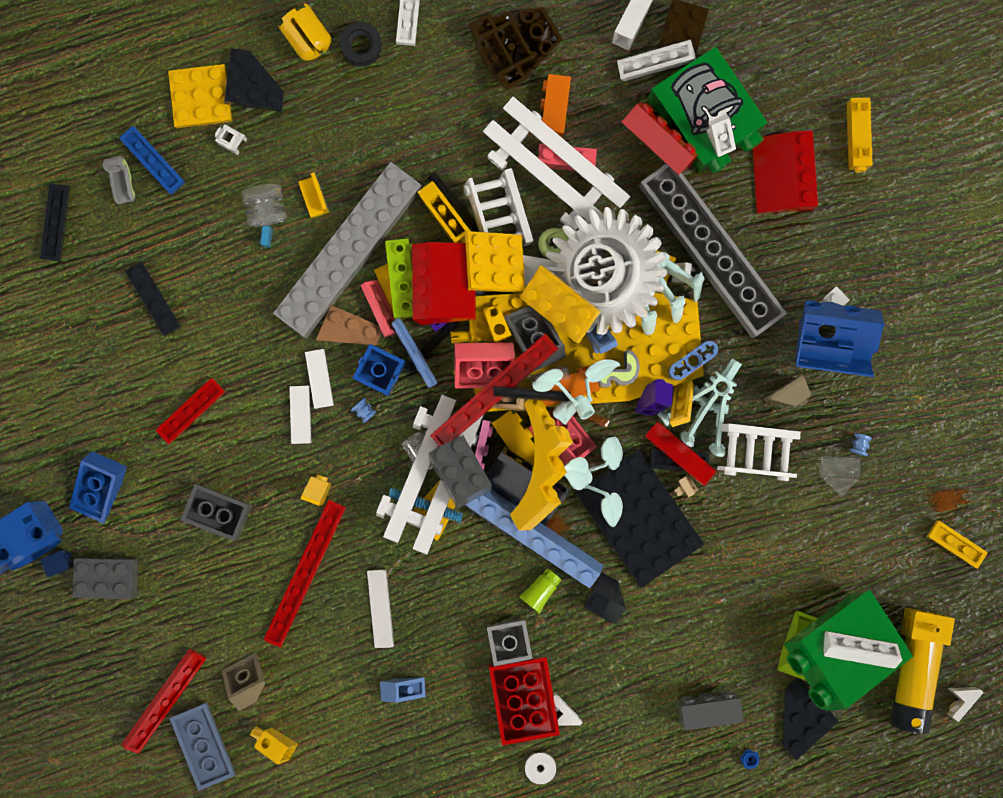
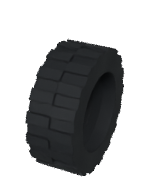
(350, 33)

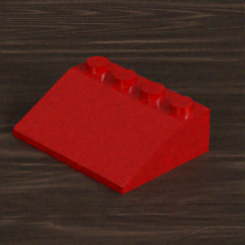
(660, 138)
(785, 173)
(441, 284)
(524, 700)

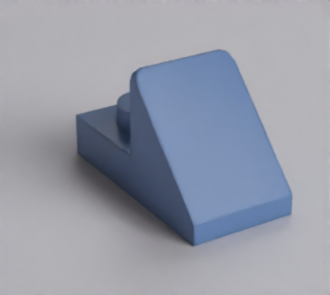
(601, 343)

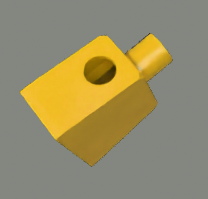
(273, 744)

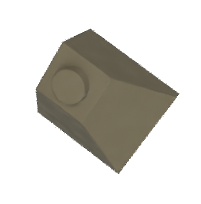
(790, 394)
(244, 681)

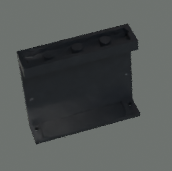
(511, 478)

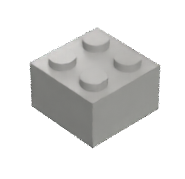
(509, 642)

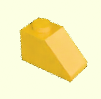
(316, 490)

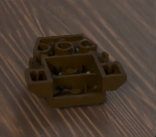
(514, 43)

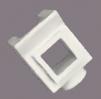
(221, 134)

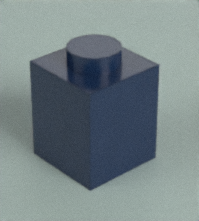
(57, 563)

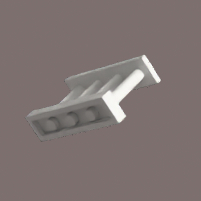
(511, 199)
(751, 434)

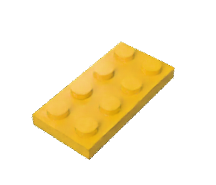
(560, 304)

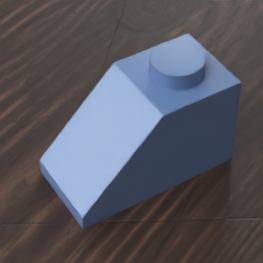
(402, 689)

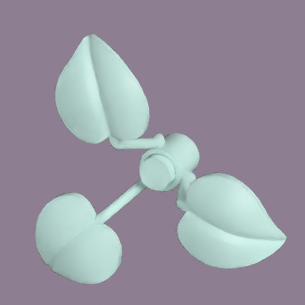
(581, 404)
(579, 477)

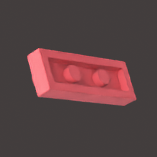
(379, 306)

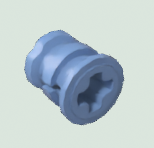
(363, 410)
(860, 444)

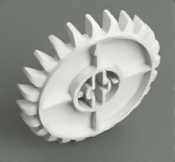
(630, 273)

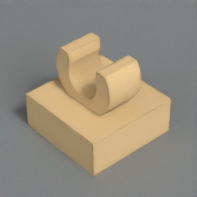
(687, 485)

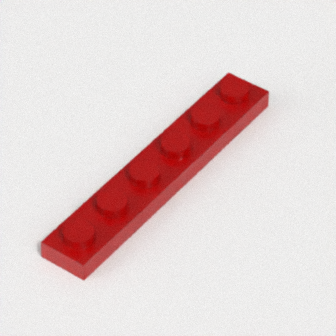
(163, 701)

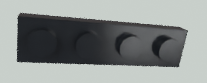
(55, 222)
(153, 299)

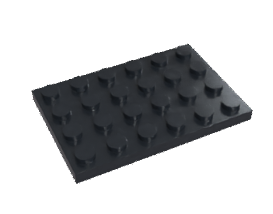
(651, 528)

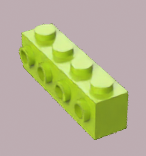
(400, 277)

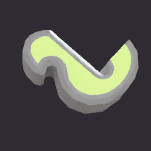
(120, 179)
(623, 376)

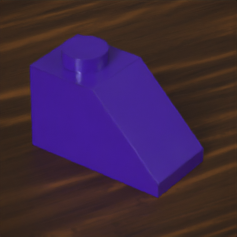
(655, 398)

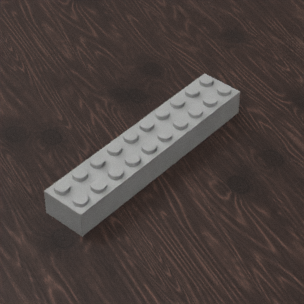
(348, 250)
(712, 250)

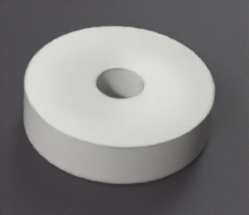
(546, 774)

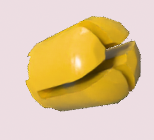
(305, 33)

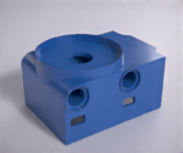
(852, 344)
(27, 535)

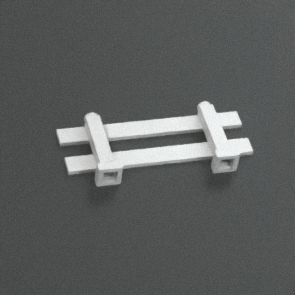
(511, 146)
(402, 513)

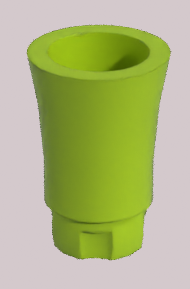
(541, 590)

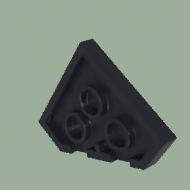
(251, 84)
(803, 720)

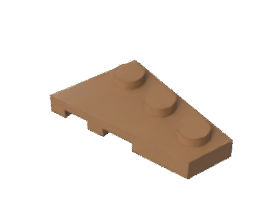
(347, 328)

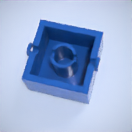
(379, 369)

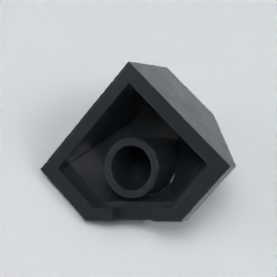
(606, 599)

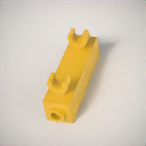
(859, 134)

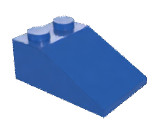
(97, 486)

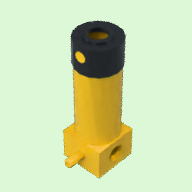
(918, 677)

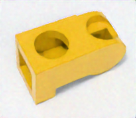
(496, 324)

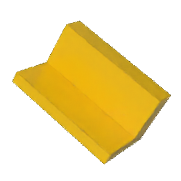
(313, 196)

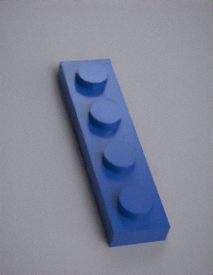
(152, 160)

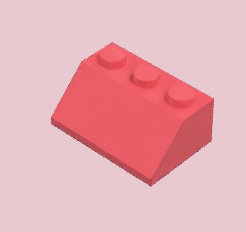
(480, 362)
(582, 443)

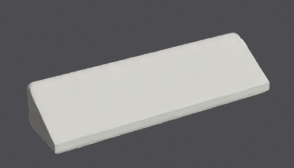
(656, 60)
(380, 608)
(861, 650)

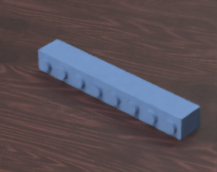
(539, 539)

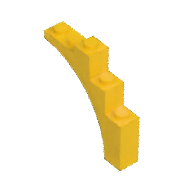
(547, 470)

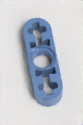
(707, 357)

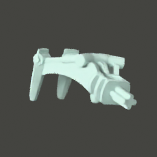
(676, 304)
(708, 404)

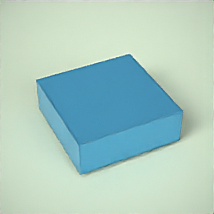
(266, 236)

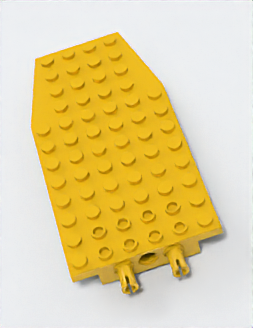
(654, 351)

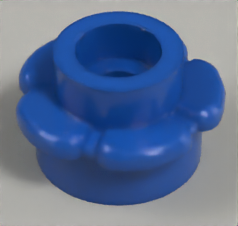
(750, 754)

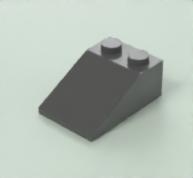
(527, 327)

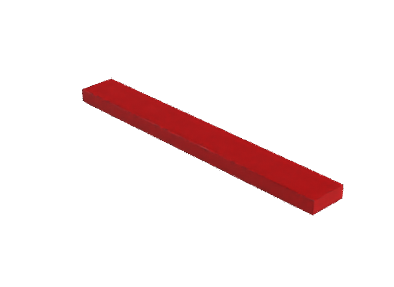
(484, 399)
(304, 573)

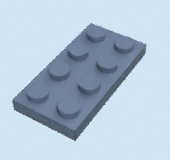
(202, 746)

